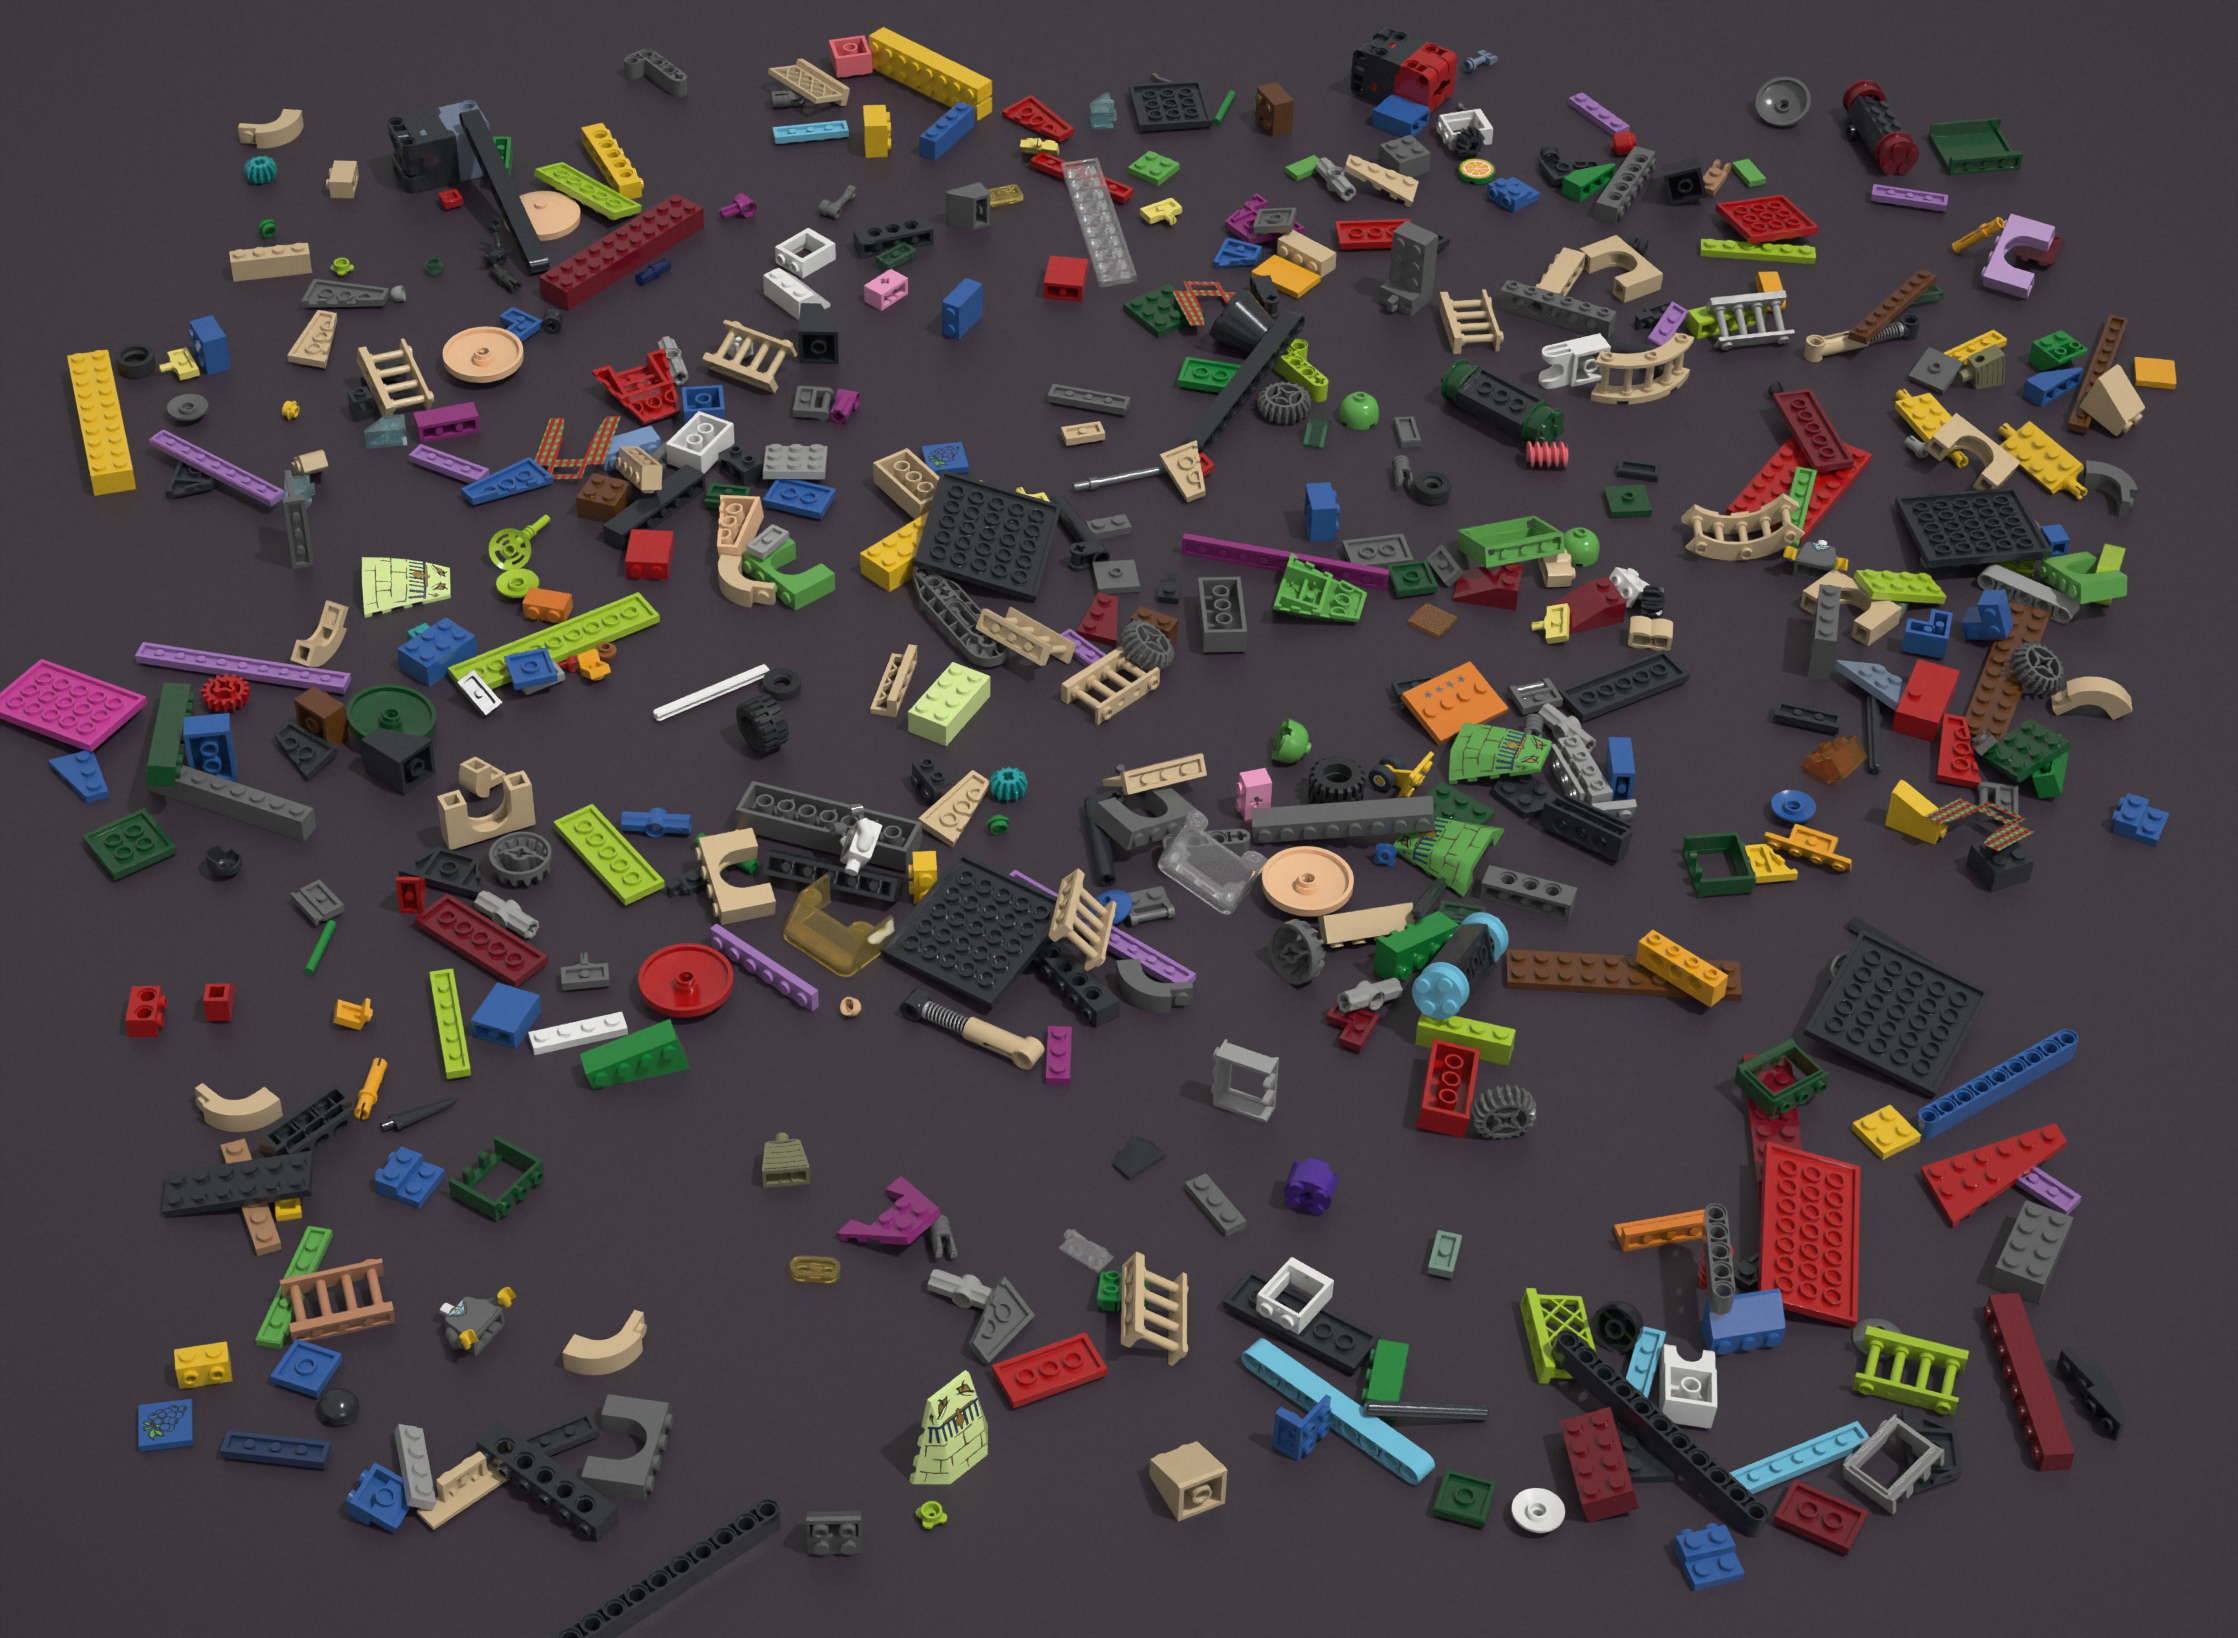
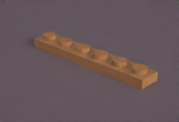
(257, 1216)

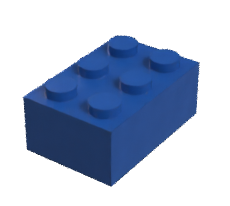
(435, 650)
(211, 745)

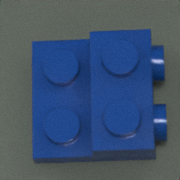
(1512, 193)
(2138, 820)
(408, 1178)
(378, 1499)
(1708, 1556)

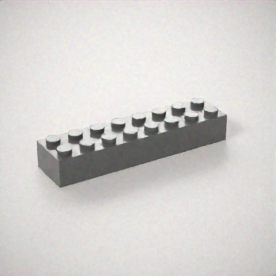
(808, 820)

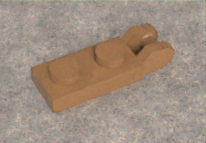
(1715, 177)

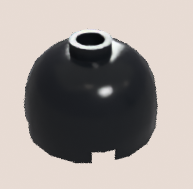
(1617, 1326)

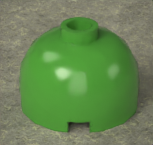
(1359, 411)
(1582, 546)
(1291, 742)

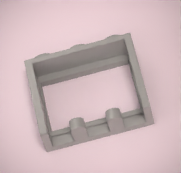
(1238, 1101)
(1904, 1484)

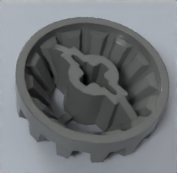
(520, 858)
(1289, 954)

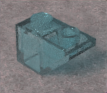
(1102, 112)

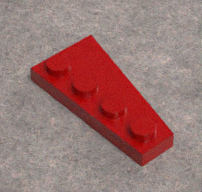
(1037, 117)
(1956, 755)

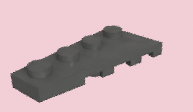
(339, 294)

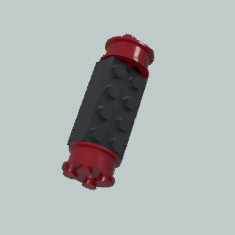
(1879, 127)

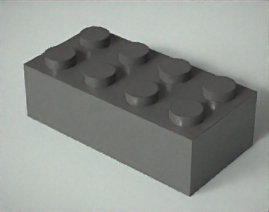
(1221, 614)
(2032, 1252)

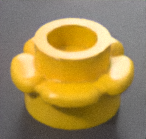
(290, 409)

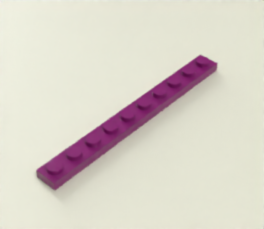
(1277, 560)

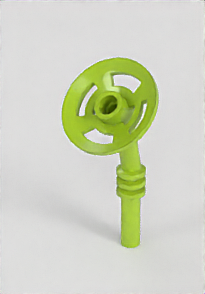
(515, 544)

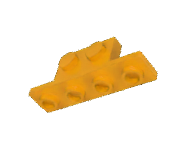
(1810, 844)

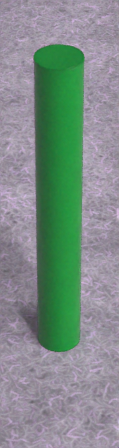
(1222, 110)
(320, 946)

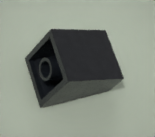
(1684, 181)
(817, 336)
(398, 759)

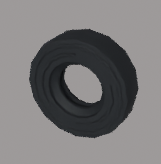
(778, 675)

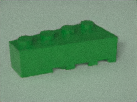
(1413, 947)
(636, 1057)

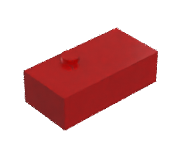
(1925, 700)
(1448, 1088)

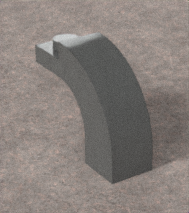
(2112, 481)
(1150, 994)

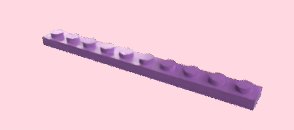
(244, 667)
(1131, 948)

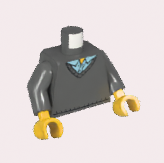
(1814, 560)
(475, 1321)

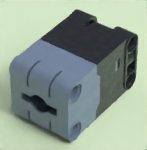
(432, 148)

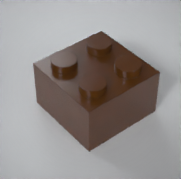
(1274, 109)
(603, 498)
(322, 716)

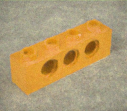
(1681, 968)

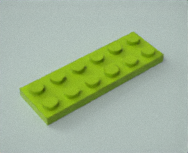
(587, 191)
(609, 854)

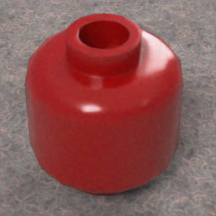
(1623, 143)

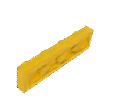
(1977, 344)

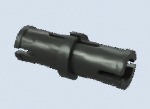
(506, 278)

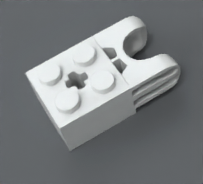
(1573, 362)
(1688, 1388)

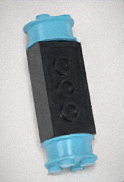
(1460, 966)

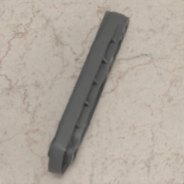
(956, 617)

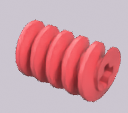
(1545, 453)

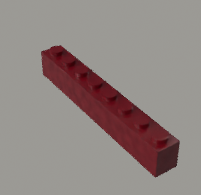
(2029, 1382)

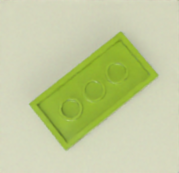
(1900, 586)

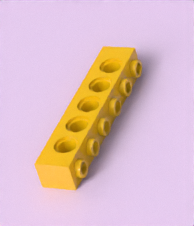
(611, 161)

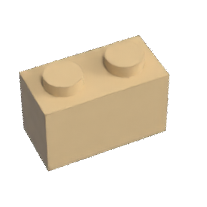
(343, 179)

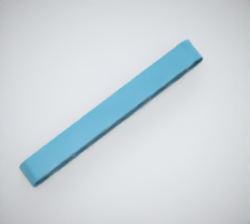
(1346, 1415)

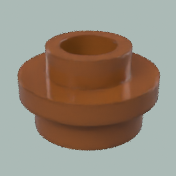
(606, 651)

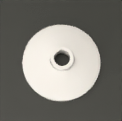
(1538, 1502)

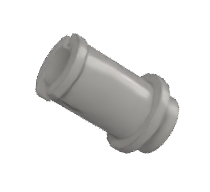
(1916, 446)

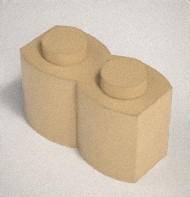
(309, 463)
(1557, 570)
(1650, 633)

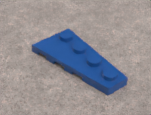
(508, 481)

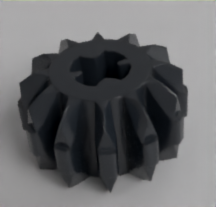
(1469, 142)
(1653, 601)

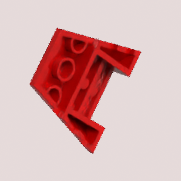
(645, 389)

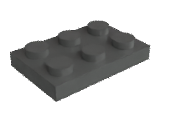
(1377, 550)

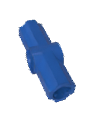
(656, 822)

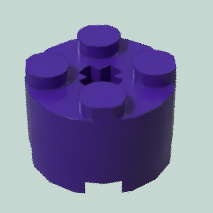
(1310, 1186)

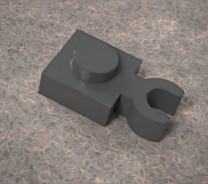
(1983, 741)

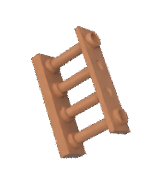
(344, 1322)

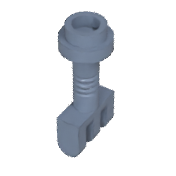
(1482, 56)

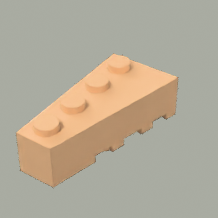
(738, 523)

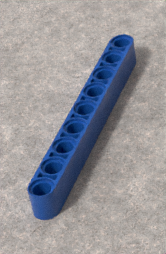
(1996, 1084)

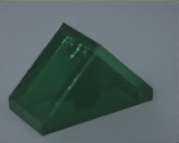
(1317, 432)

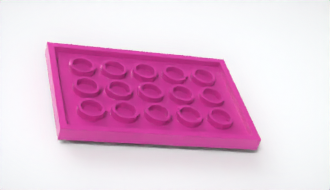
(68, 705)

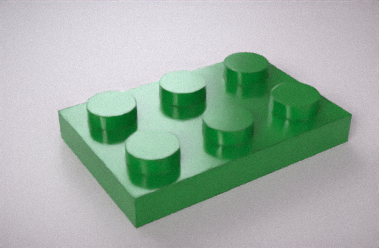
(1206, 374)

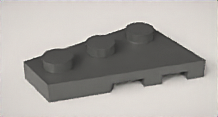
(1000, 1321)

